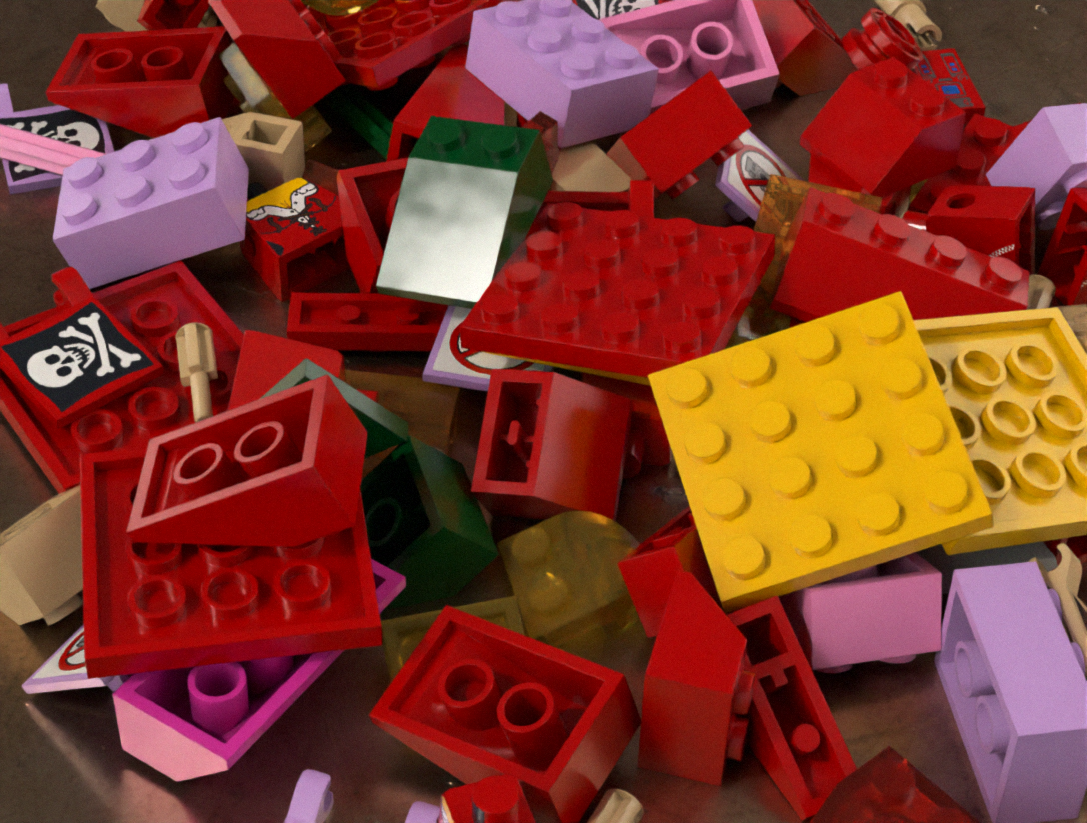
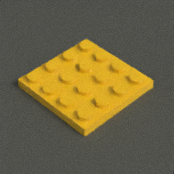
(1023, 418)
(818, 452)

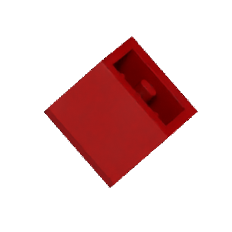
(550, 446)

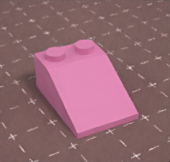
(697, 37)
(869, 615)

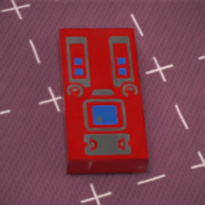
(948, 75)

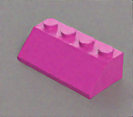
(211, 714)

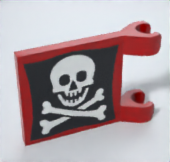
(75, 356)

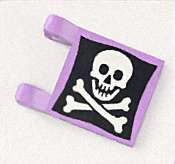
(52, 122)

